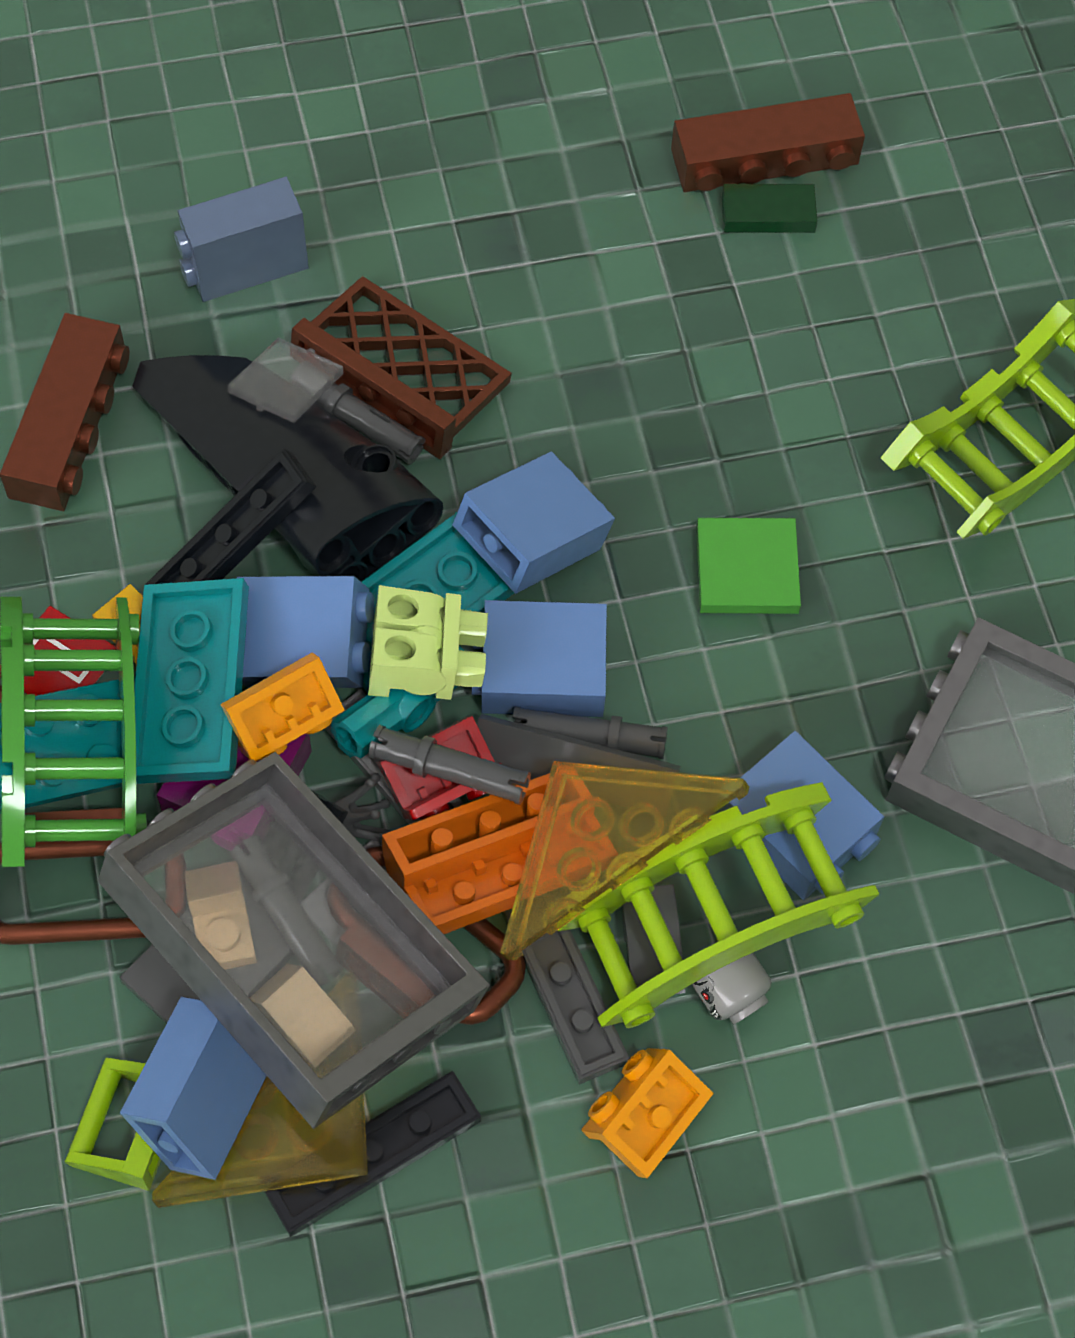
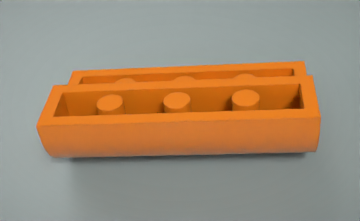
(466, 858)

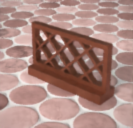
(379, 383)

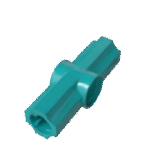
(399, 711)

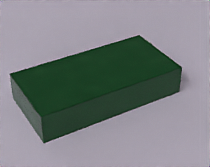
(769, 208)

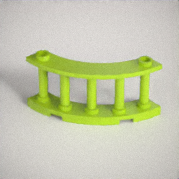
(984, 402)
(785, 810)

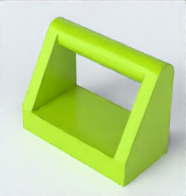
(141, 1162)

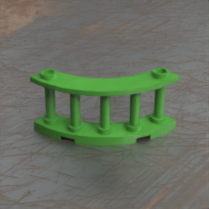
(22, 711)

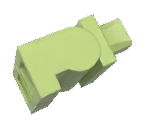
(420, 641)

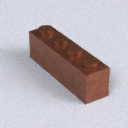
(767, 142)
(65, 412)

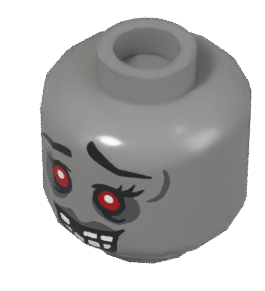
(735, 989)

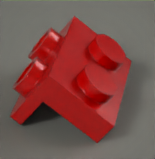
(430, 795)

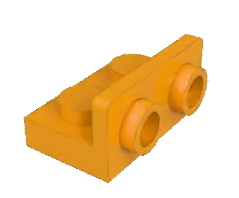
(283, 708)
(647, 1109)

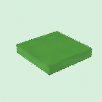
(748, 565)

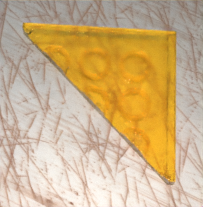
(600, 832)
(278, 1152)

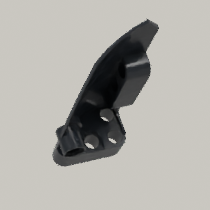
(363, 497)

